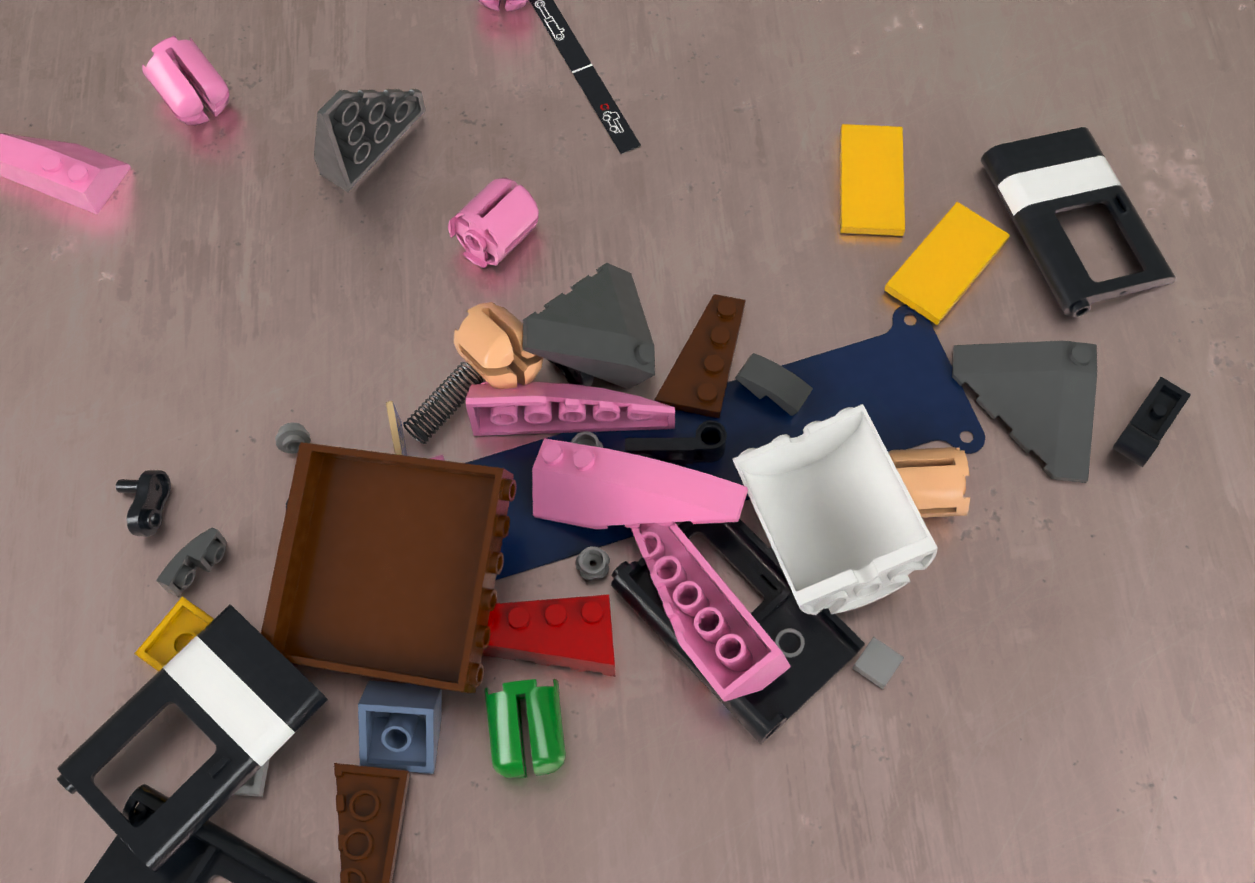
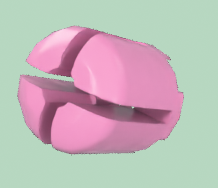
(186, 80)
(494, 222)

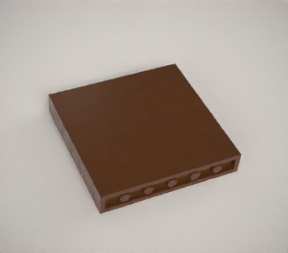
(389, 565)

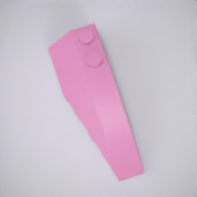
(61, 170)
(561, 409)
(614, 487)
(708, 616)

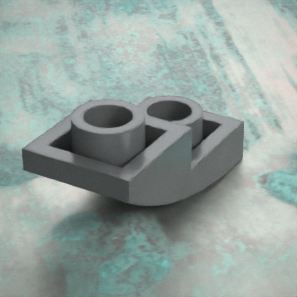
(770, 379)
(200, 552)

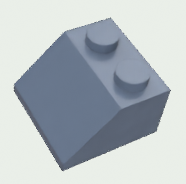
(399, 726)

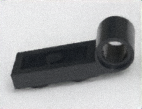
(1151, 421)
(682, 450)

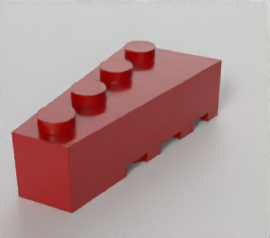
(555, 632)

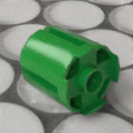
(507, 728)

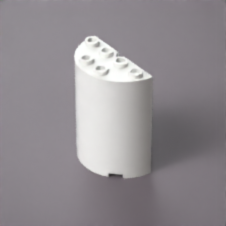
(836, 513)

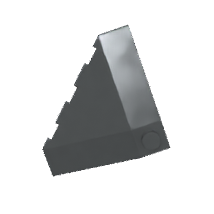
(360, 129)
(596, 329)
(1041, 394)

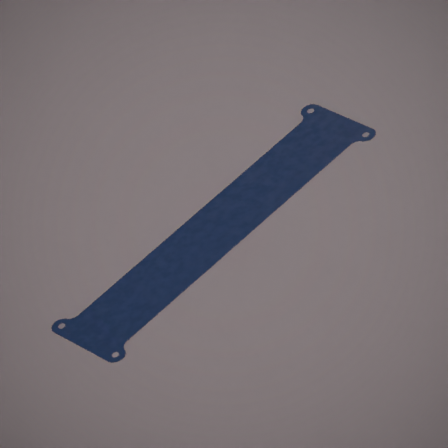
(896, 376)

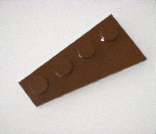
(704, 365)
(370, 821)

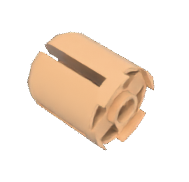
(493, 346)
(935, 479)

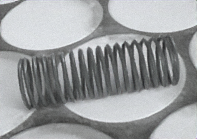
(416, 429)

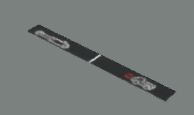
(586, 75)

